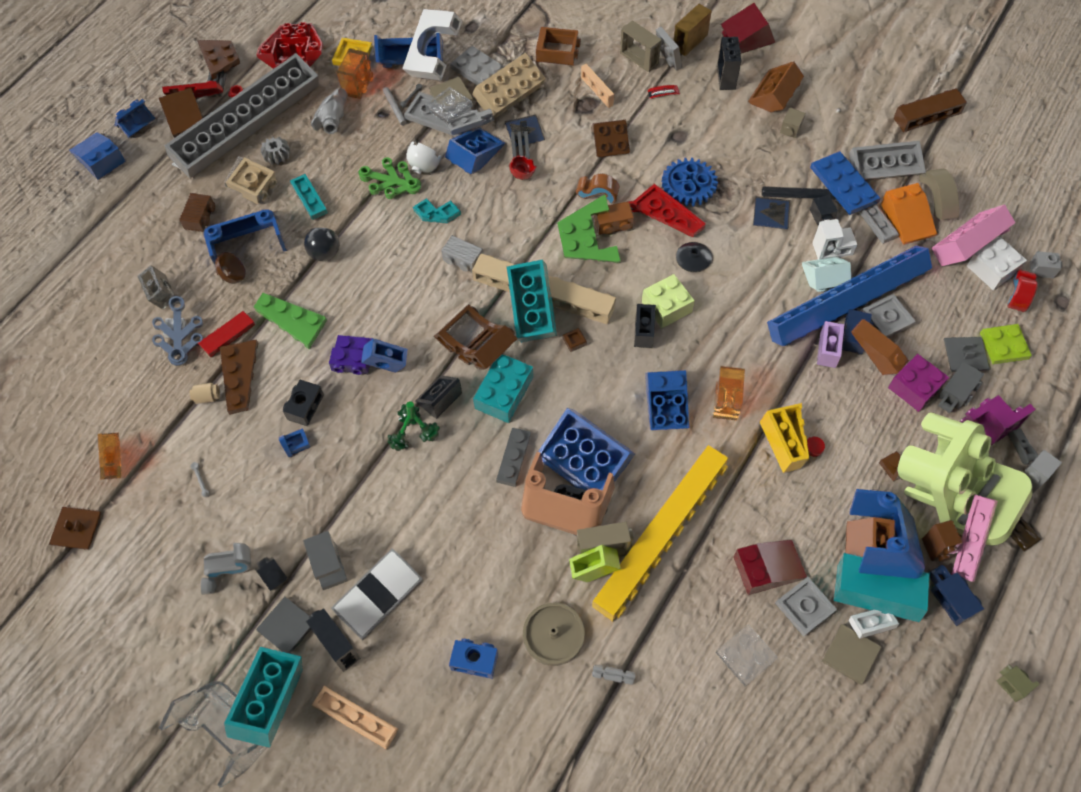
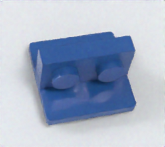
(134, 118)

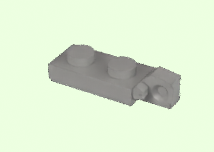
(469, 121)

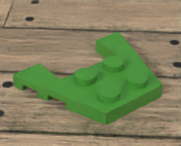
(579, 236)

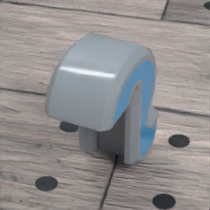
(228, 562)

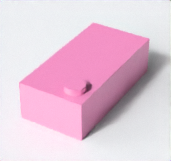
(973, 235)

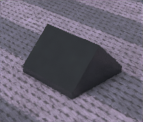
(440, 395)

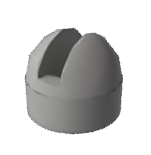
(208, 586)

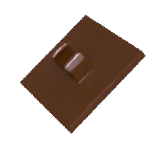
(75, 528)

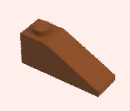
(880, 349)

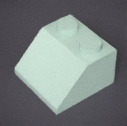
(826, 272)

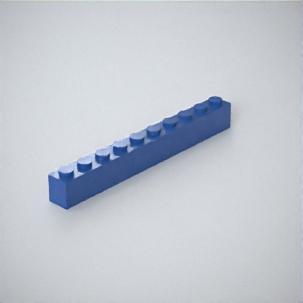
(849, 295)

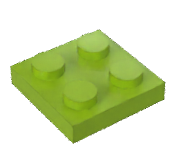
(1005, 344)

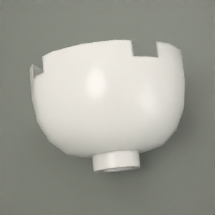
(422, 158)

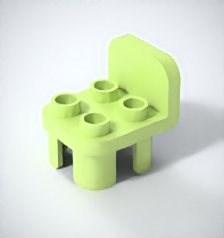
(960, 472)

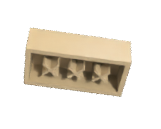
(509, 86)

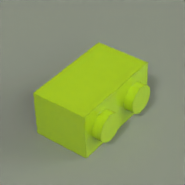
(594, 563)

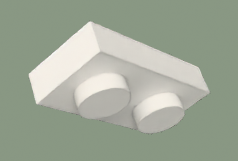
(872, 623)

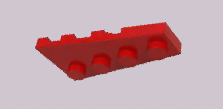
(666, 209)

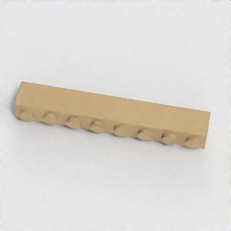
(564, 294)

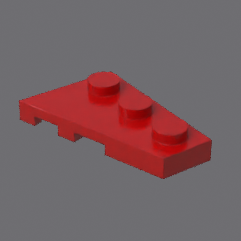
(199, 89)

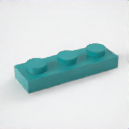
(308, 196)

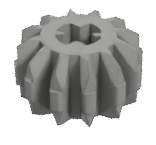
(275, 150)

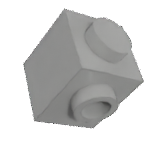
(1046, 264)

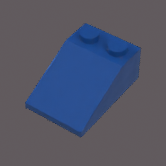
(473, 149)
(98, 155)

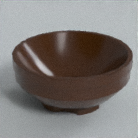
(233, 267)

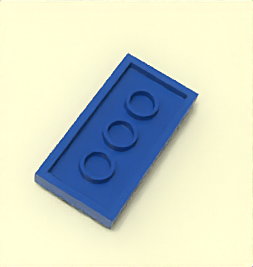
(845, 183)

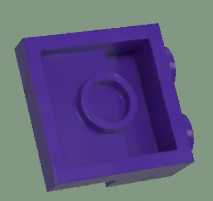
(348, 354)

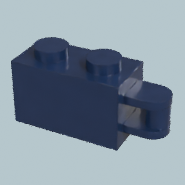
(954, 595)

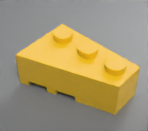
(786, 436)

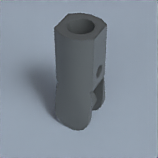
(1021, 444)

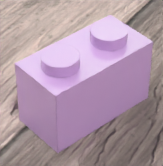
(830, 344)

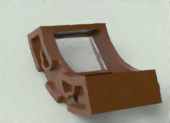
(475, 338)

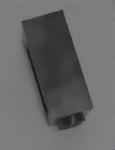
(728, 63)
(332, 639)

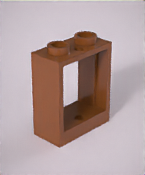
(560, 36)

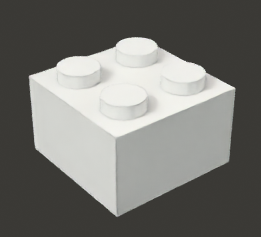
(996, 263)

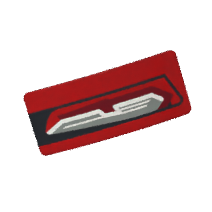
(663, 90)

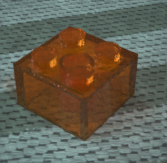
(355, 73)

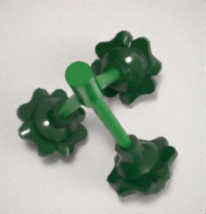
(410, 415)

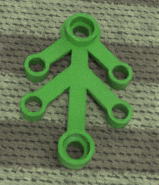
(410, 184)

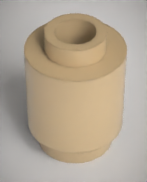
(205, 393)

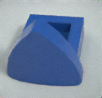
(294, 442)

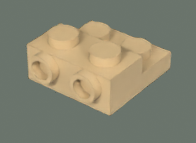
(252, 180)

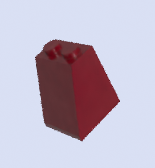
(750, 29)

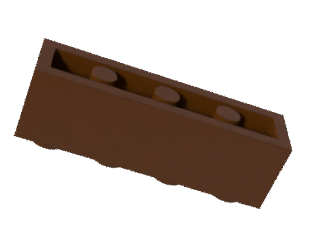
(929, 110)

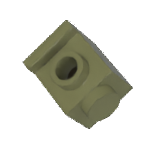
(1016, 682)

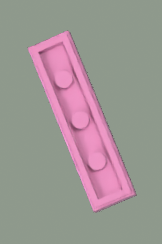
(974, 537)

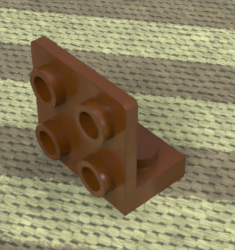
(611, 138)

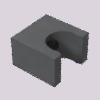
(325, 560)

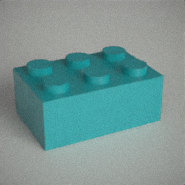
(503, 388)

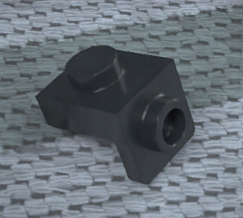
(270, 572)

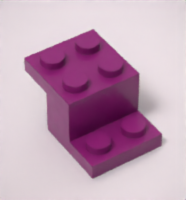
(998, 417)

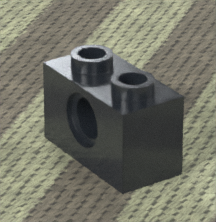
(644, 326)
(304, 412)

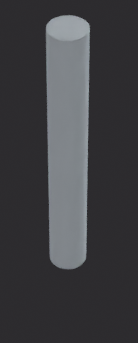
(397, 111)

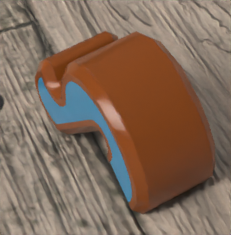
(597, 185)

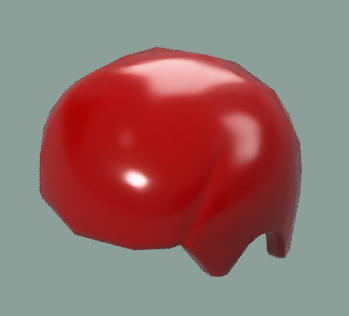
(522, 167)

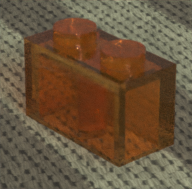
(109, 456)

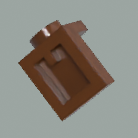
(890, 465)

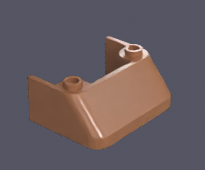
(561, 510)

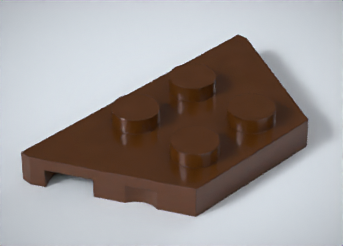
(218, 55)

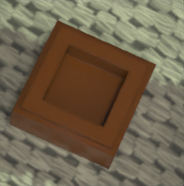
(574, 339)

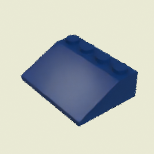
(584, 452)

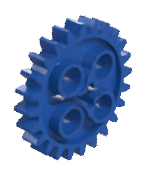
(689, 181)

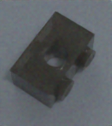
(156, 287)

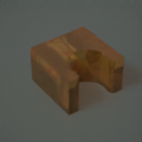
(729, 393)

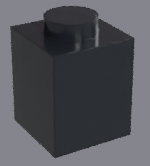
(823, 209)

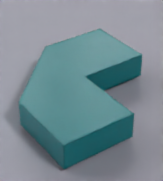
(443, 214)

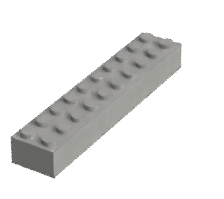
(242, 116)

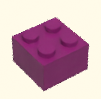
(918, 382)

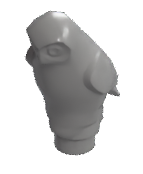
(330, 112)

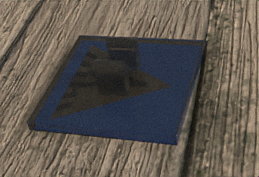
(528, 124)
(771, 212)

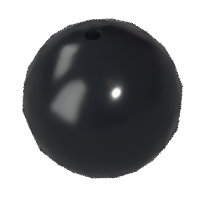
(321, 244)

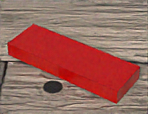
(226, 333)

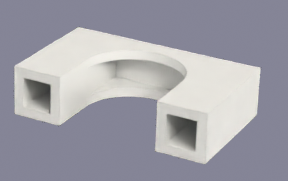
(430, 23)

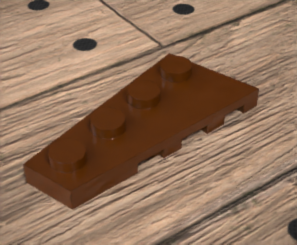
(238, 373)

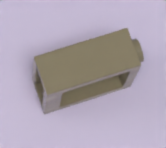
(645, 59)
(611, 535)

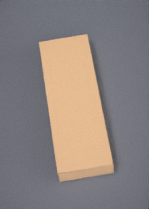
(597, 85)

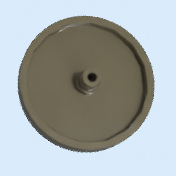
(553, 634)

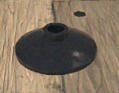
(693, 262)

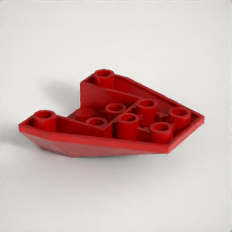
(289, 40)

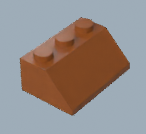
(777, 87)

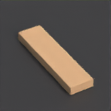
(355, 717)

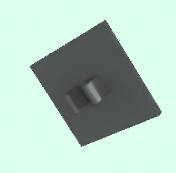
(968, 350)

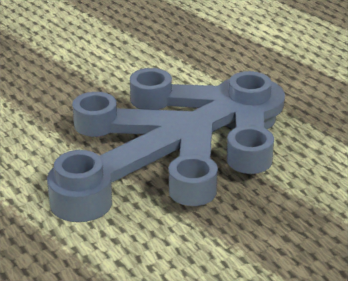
(178, 333)

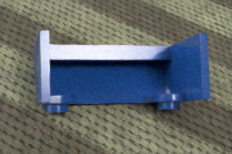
(395, 50)
(240, 226)
(903, 551)

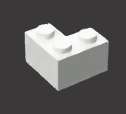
(833, 240)

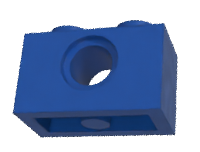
(384, 355)
(483, 667)

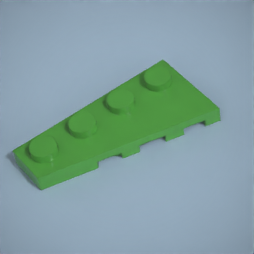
(295, 320)

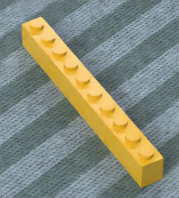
(659, 534)

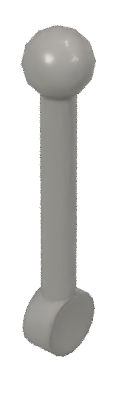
(194, 466)

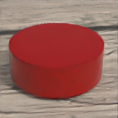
(815, 446)

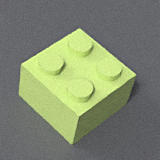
(670, 299)

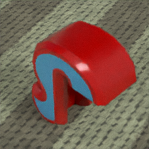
(1024, 290)

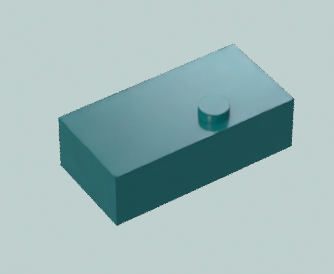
(531, 301)
(889, 594)
(264, 697)

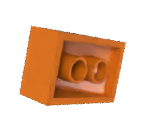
(909, 213)

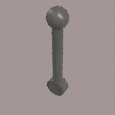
(418, 88)

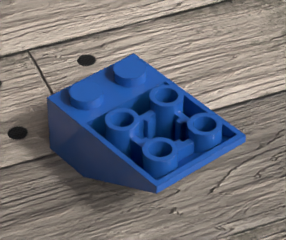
(667, 400)

